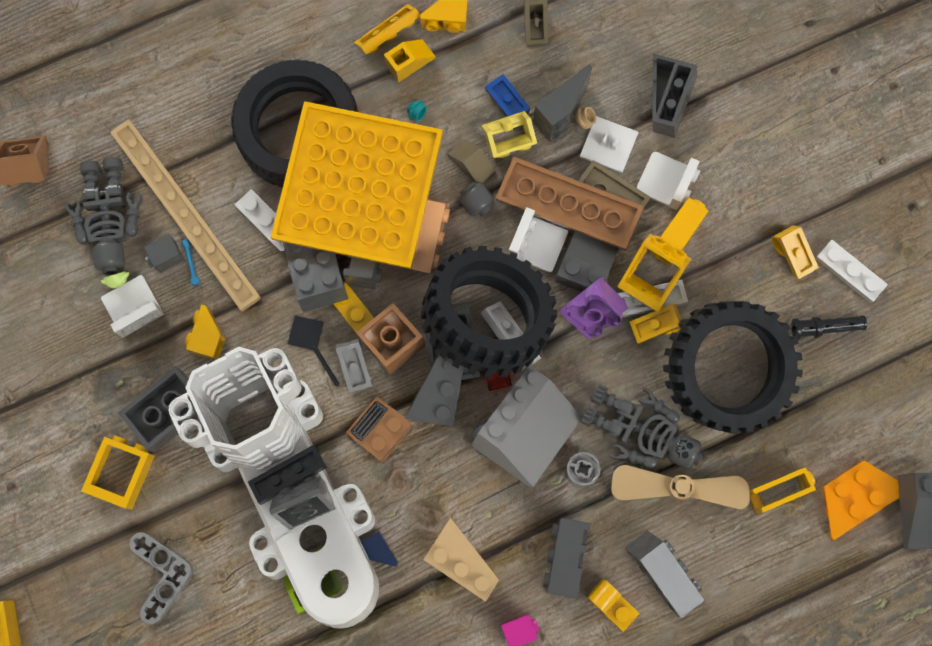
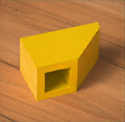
(446, 15)
(408, 58)
(206, 336)

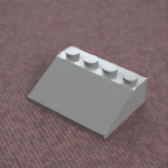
(528, 427)

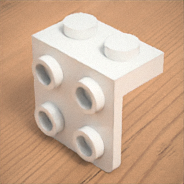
(668, 179)

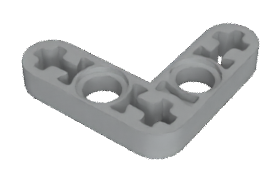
(169, 570)

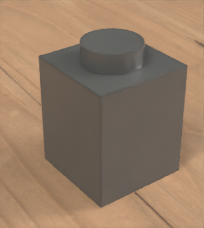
(163, 253)

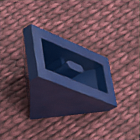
(379, 550)

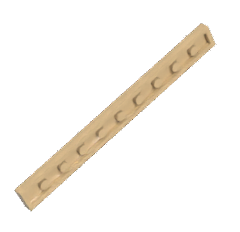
(185, 215)

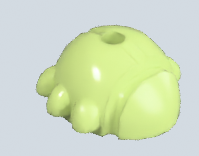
(115, 280)

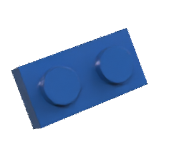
(506, 96)

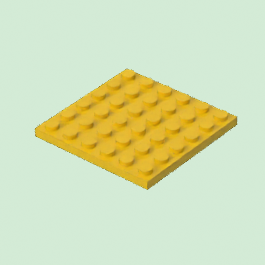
(357, 185)

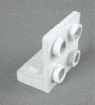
(538, 241)
(131, 306)

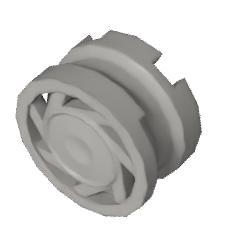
(583, 469)

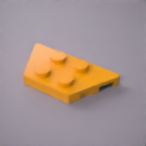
(857, 496)

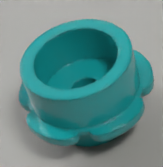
(416, 110)

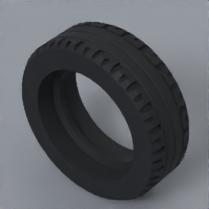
(265, 88)

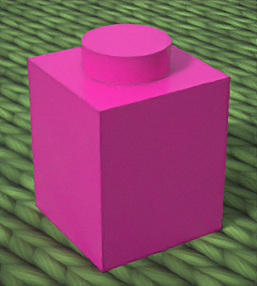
(520, 630)

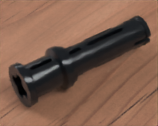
(816, 326)

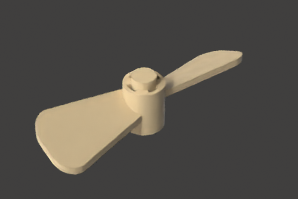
(636, 483)

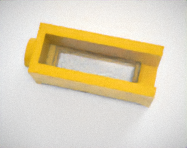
(782, 490)

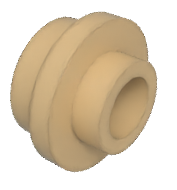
(585, 117)

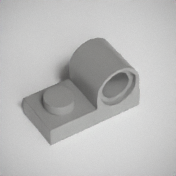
(353, 365)

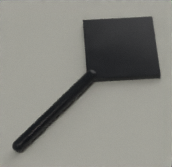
(306, 334)

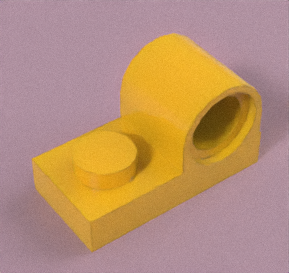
(794, 246)
(656, 324)
(612, 605)

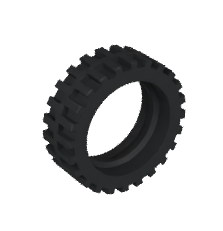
(506, 275)
(781, 366)

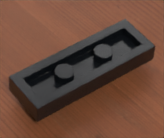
(287, 474)

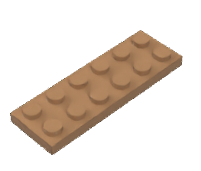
(570, 203)

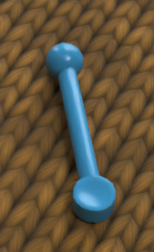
(194, 279)

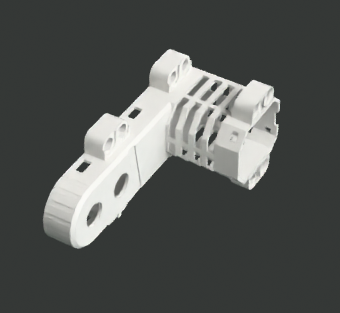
(209, 406)

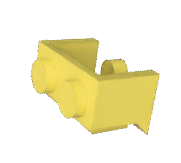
(521, 142)

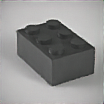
(315, 276)
(149, 412)

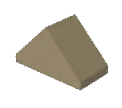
(536, 21)
(472, 161)

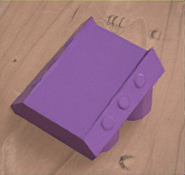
(595, 309)

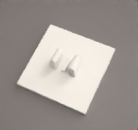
(609, 144)

